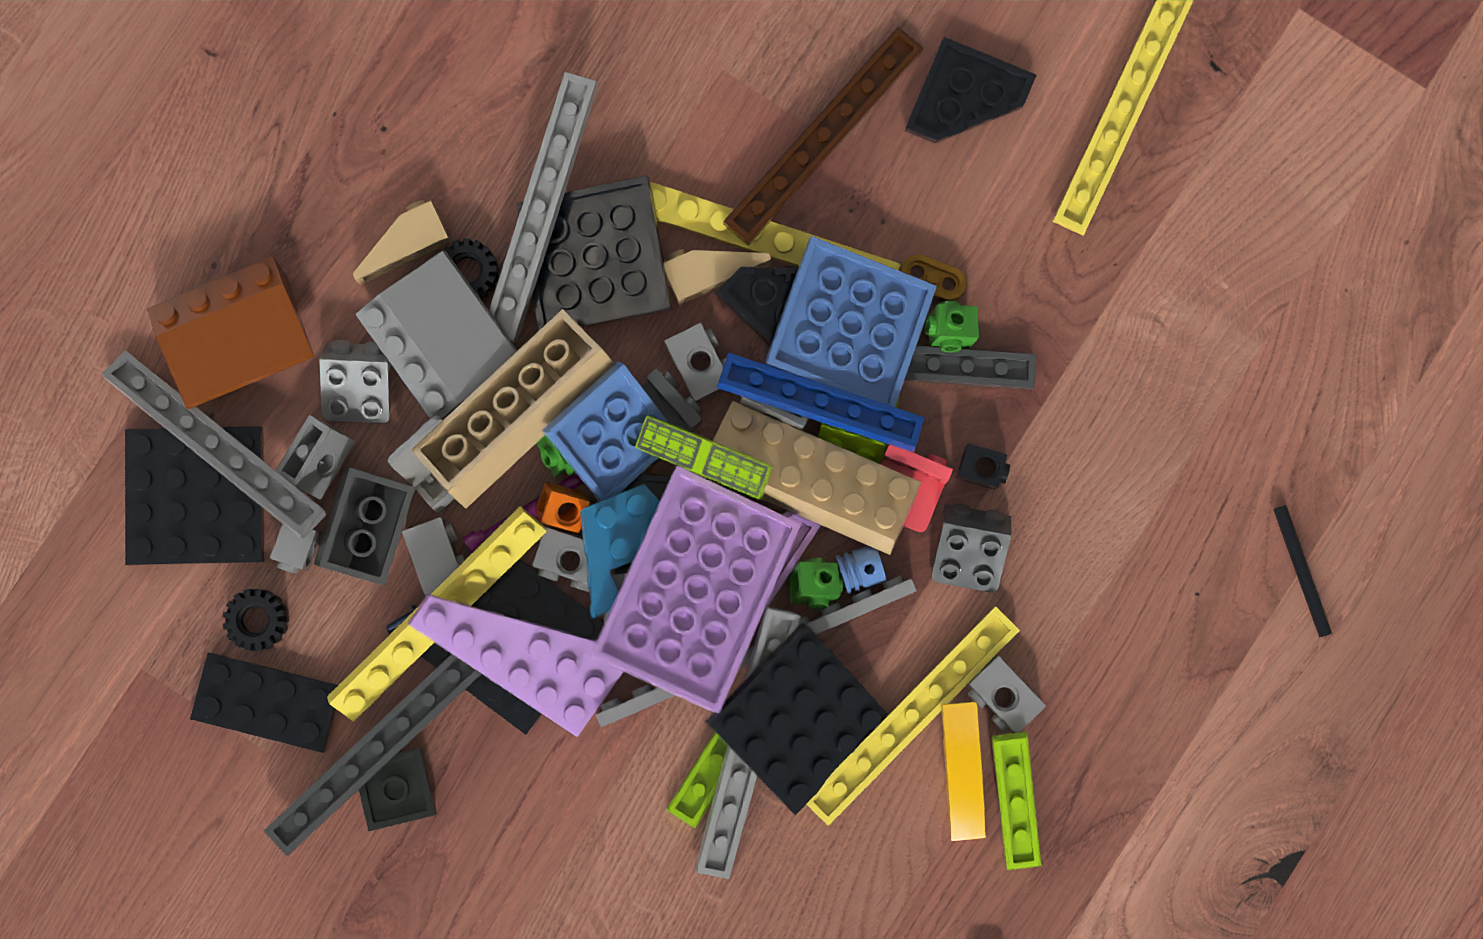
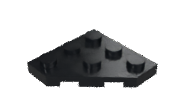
(966, 91)
(759, 297)

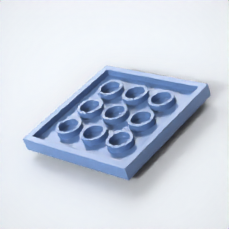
(850, 323)

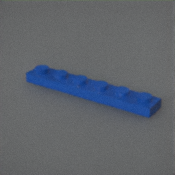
(820, 402)

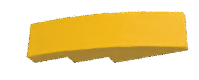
(963, 771)

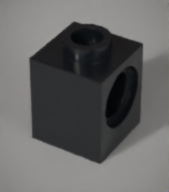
(968, 472)

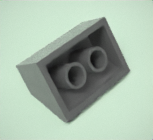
(364, 525)

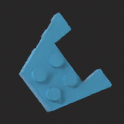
(612, 538)

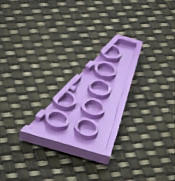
(527, 659)

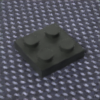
(398, 792)

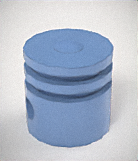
(853, 571)

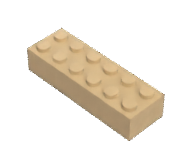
(512, 408)
(823, 479)

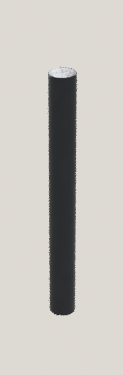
(1302, 571)

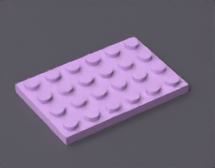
(696, 590)

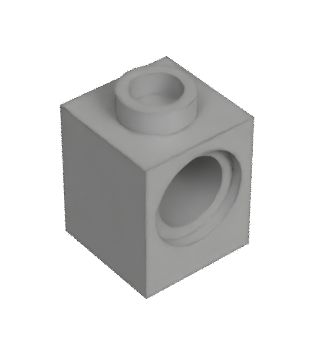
(293, 551)

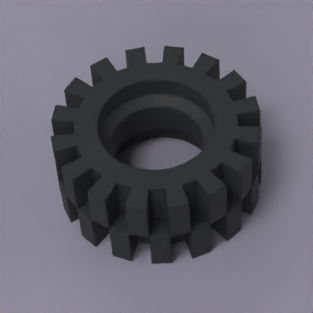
(483, 256)
(276, 619)

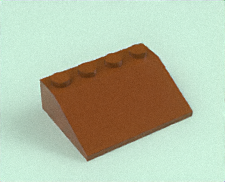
(230, 332)

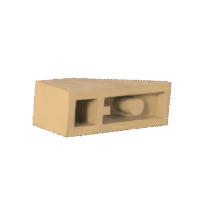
(408, 238)
(704, 271)

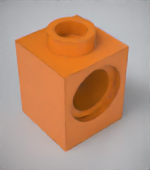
(552, 498)

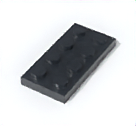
(264, 702)

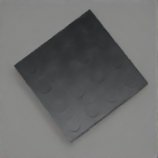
(603, 257)
(184, 507)
(531, 598)
(797, 718)

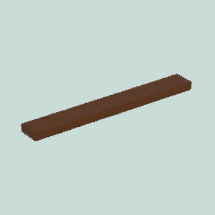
(822, 136)

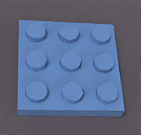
(601, 432)

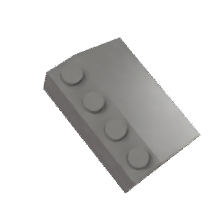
(437, 335)

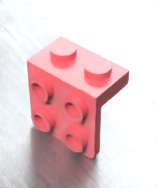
(929, 471)

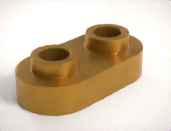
(935, 273)

